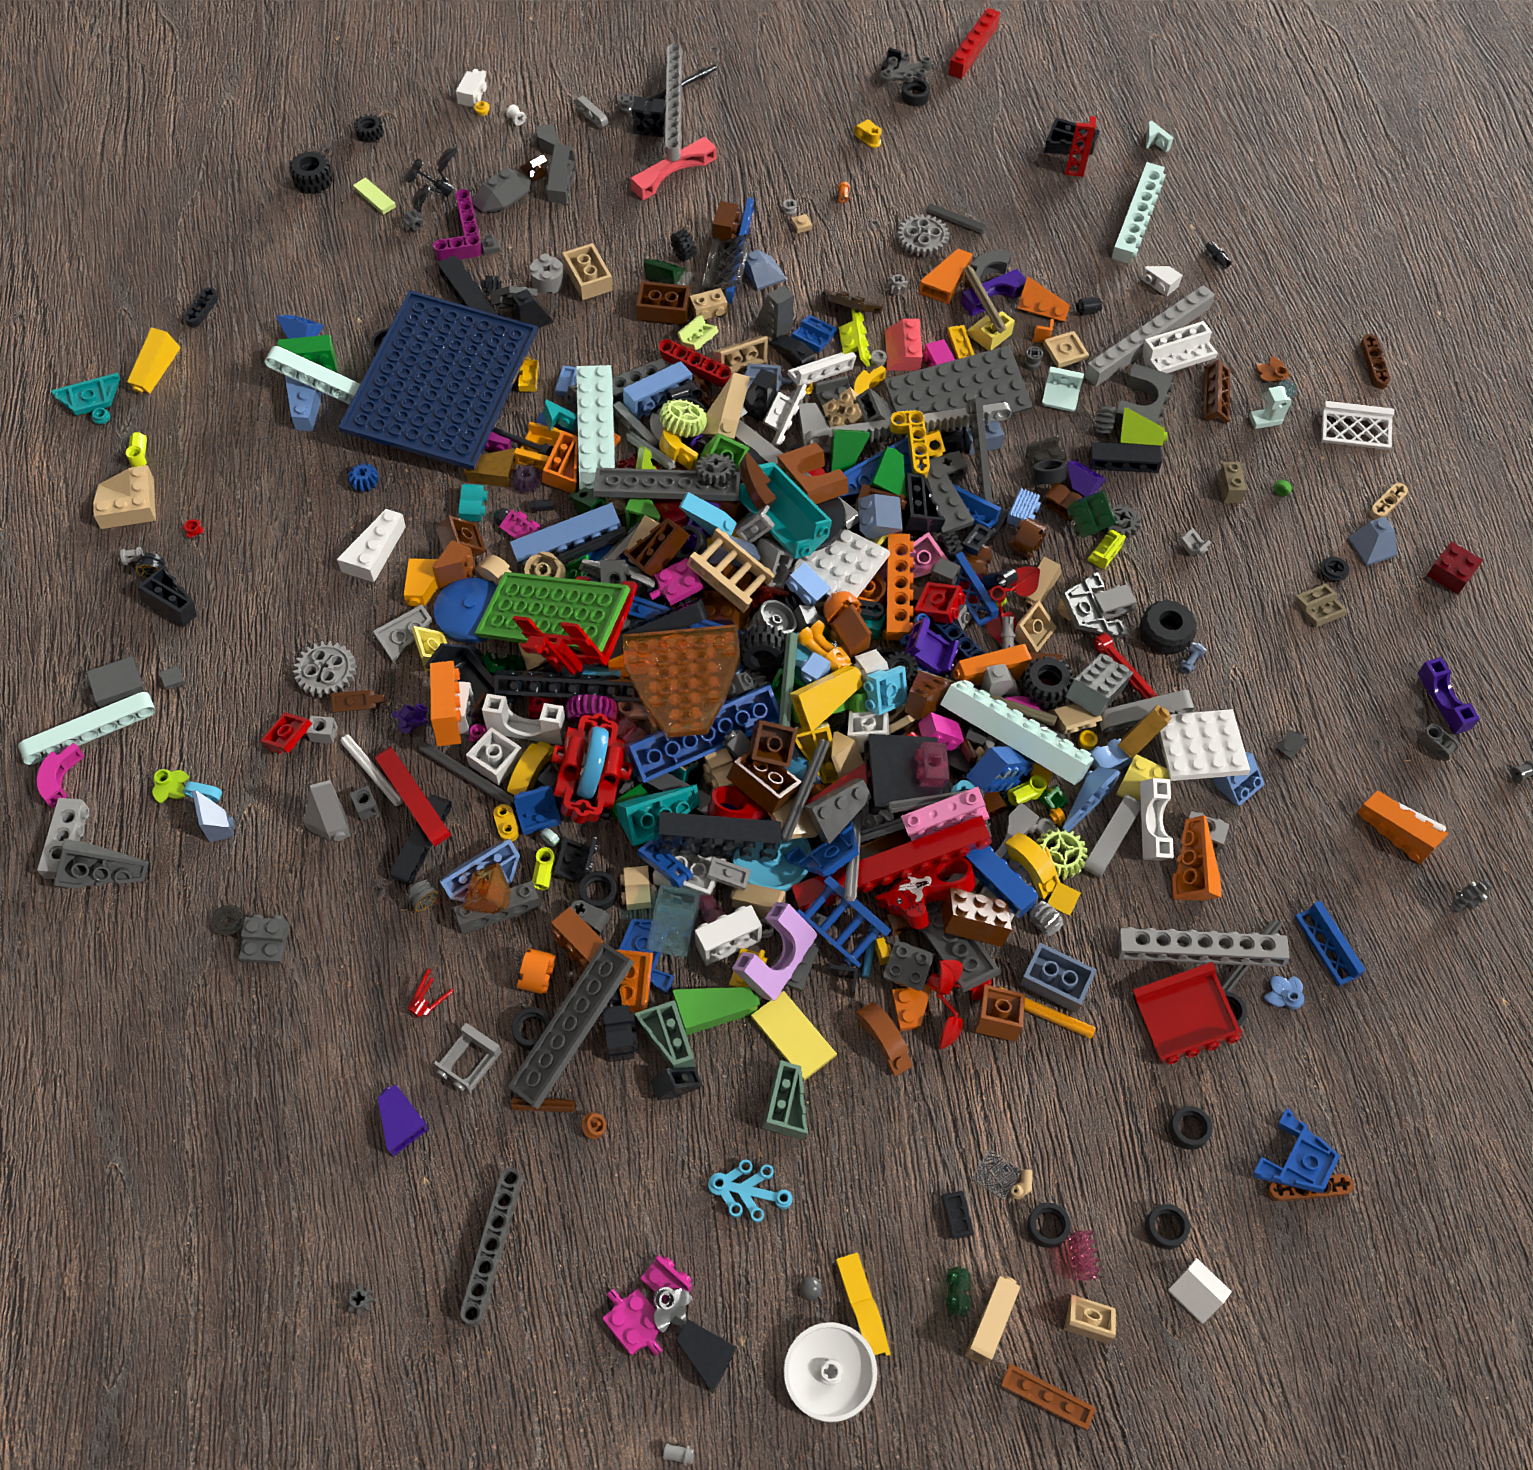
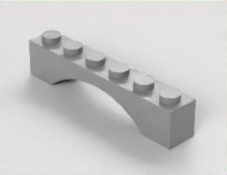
(1019, 820)

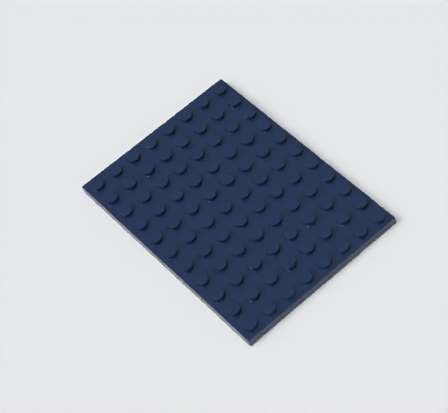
(439, 380)

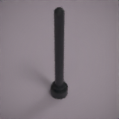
(544, 449)

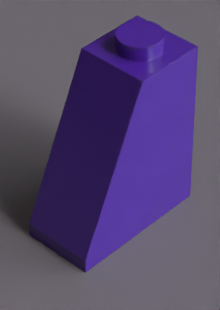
(399, 1120)

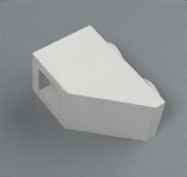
(1162, 278)

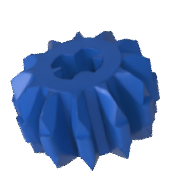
(363, 477)

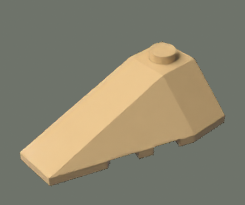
(727, 408)

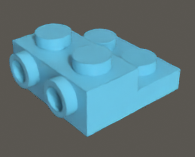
(886, 690)

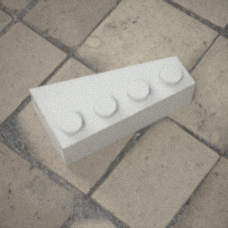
(372, 548)

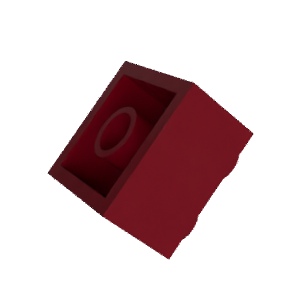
(1454, 567)

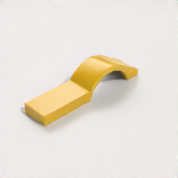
(863, 1303)

